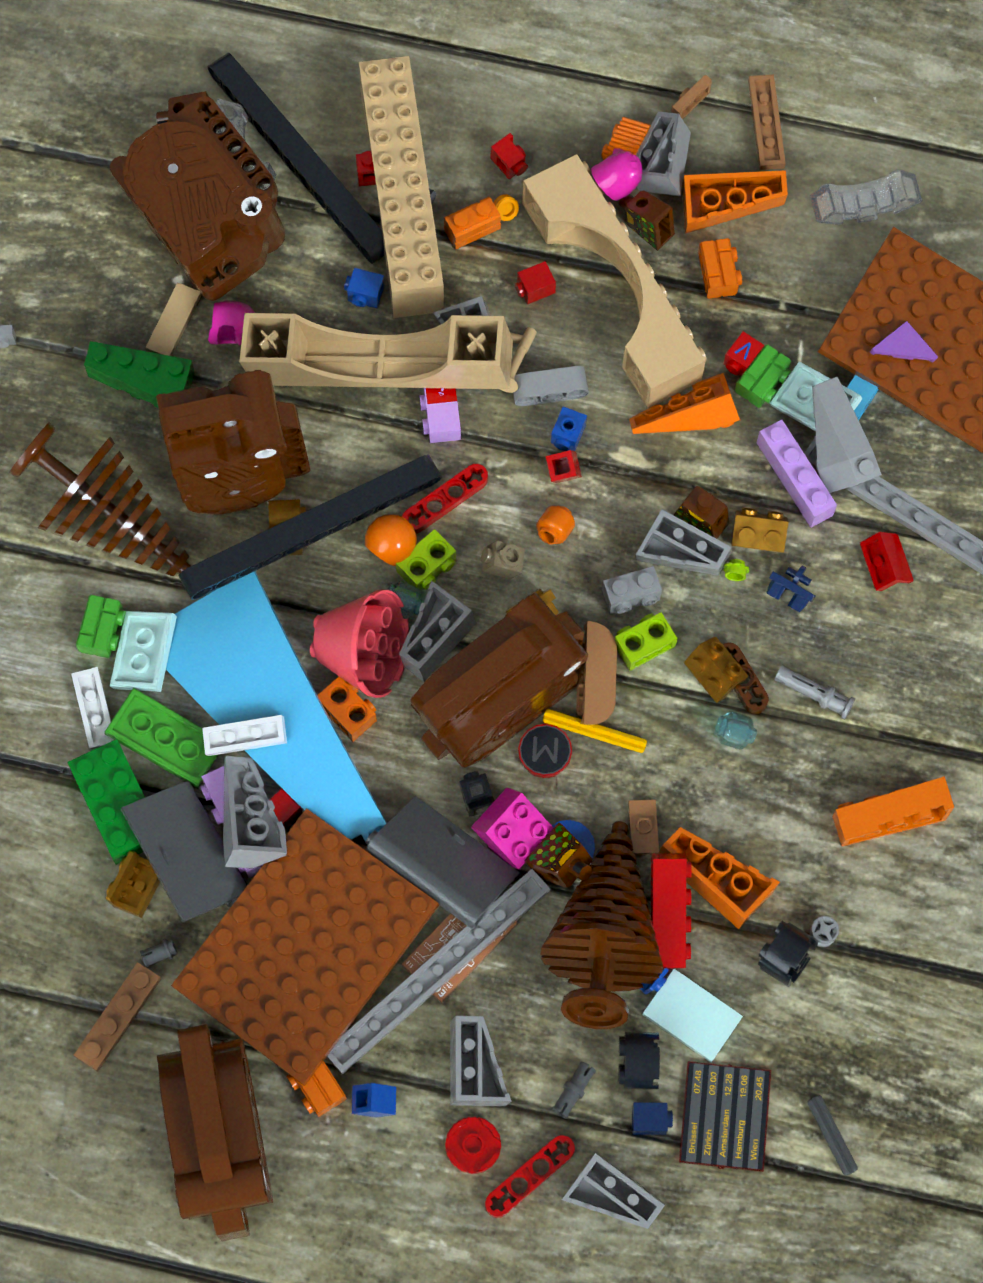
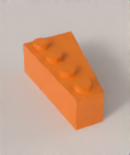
(729, 196)
(893, 812)
(721, 879)

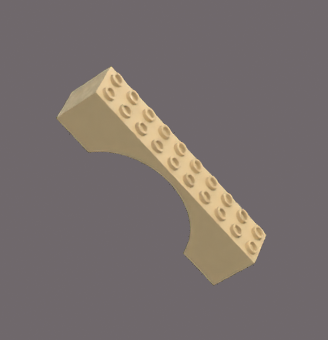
(402, 187)
(573, 212)
(456, 354)

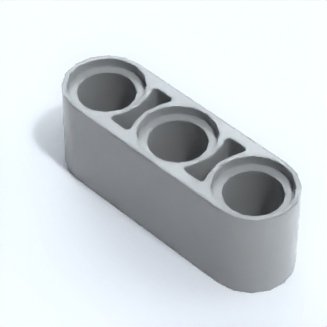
(551, 386)

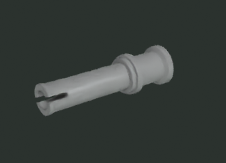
(825, 696)

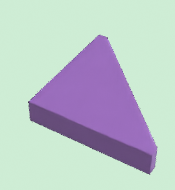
(905, 344)

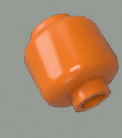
(555, 525)

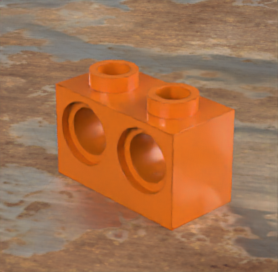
(341, 712)

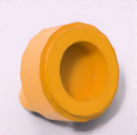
(506, 206)

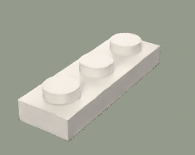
(92, 706)
(244, 735)

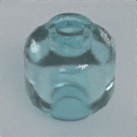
(409, 596)
(735, 730)

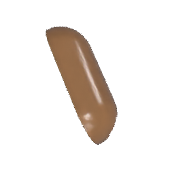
(597, 675)

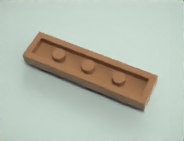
(766, 122)
(117, 1017)

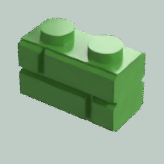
(763, 376)
(100, 626)

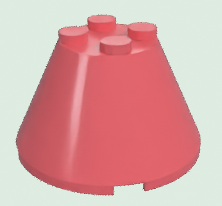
(363, 641)

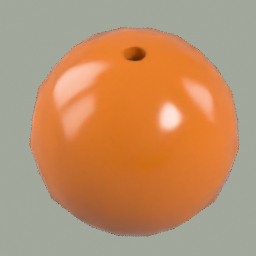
(391, 538)

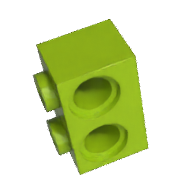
(422, 558)
(649, 646)

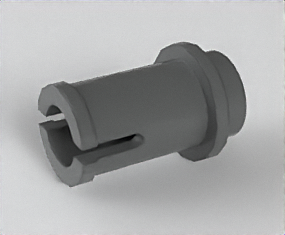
(159, 952)

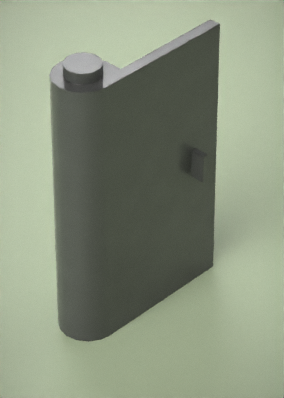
(184, 850)
(442, 861)

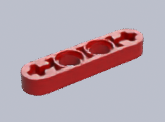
(448, 503)
(533, 1180)

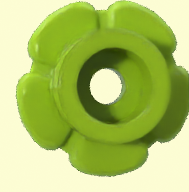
(736, 570)

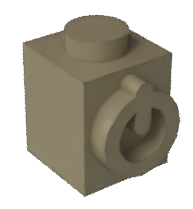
(502, 559)

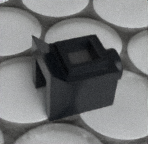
(475, 791)

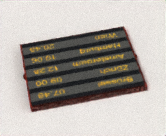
(725, 1116)

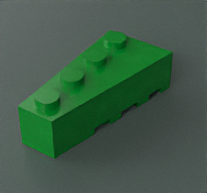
(138, 371)

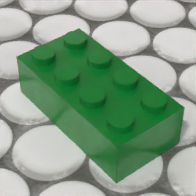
(107, 787)

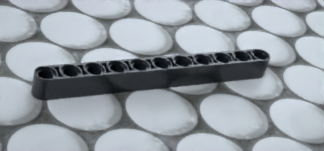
(299, 157)
(309, 527)

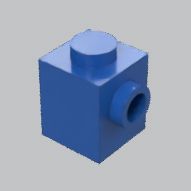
(364, 288)
(568, 429)
(379, 1098)

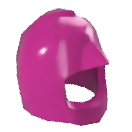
(618, 174)
(228, 322)

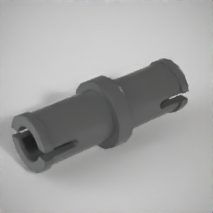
(573, 1090)

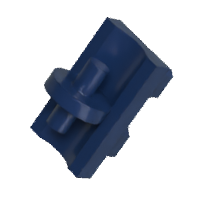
(801, 596)

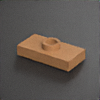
(692, 97)
(643, 826)

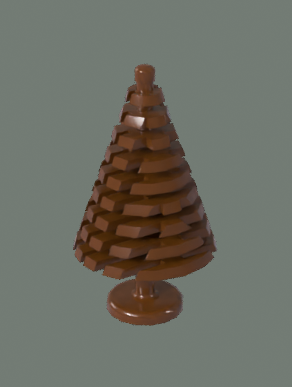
(89, 494)
(604, 937)

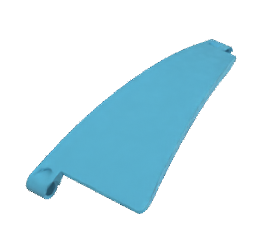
(243, 668)

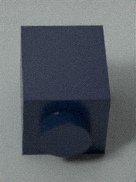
(651, 1118)

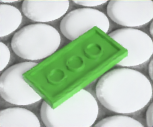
(161, 737)

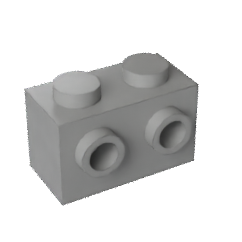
(631, 590)

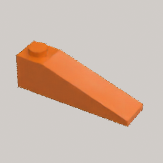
(703, 408)

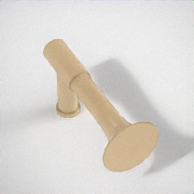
(524, 342)

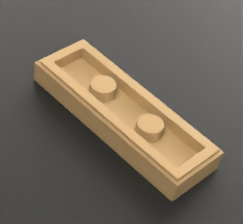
(173, 320)

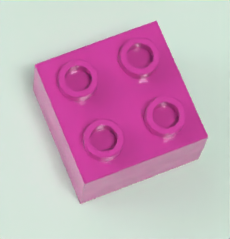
(512, 827)

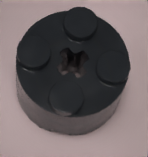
(787, 953)
(640, 1060)

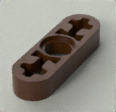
(758, 691)

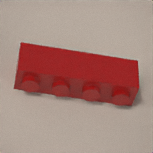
(669, 907)

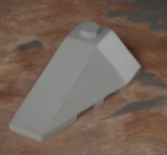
(840, 442)
(250, 824)

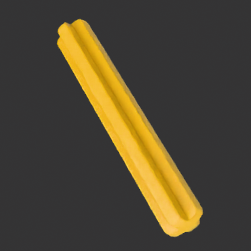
(595, 731)

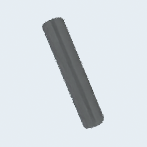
(832, 1135)

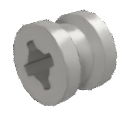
(828, 928)

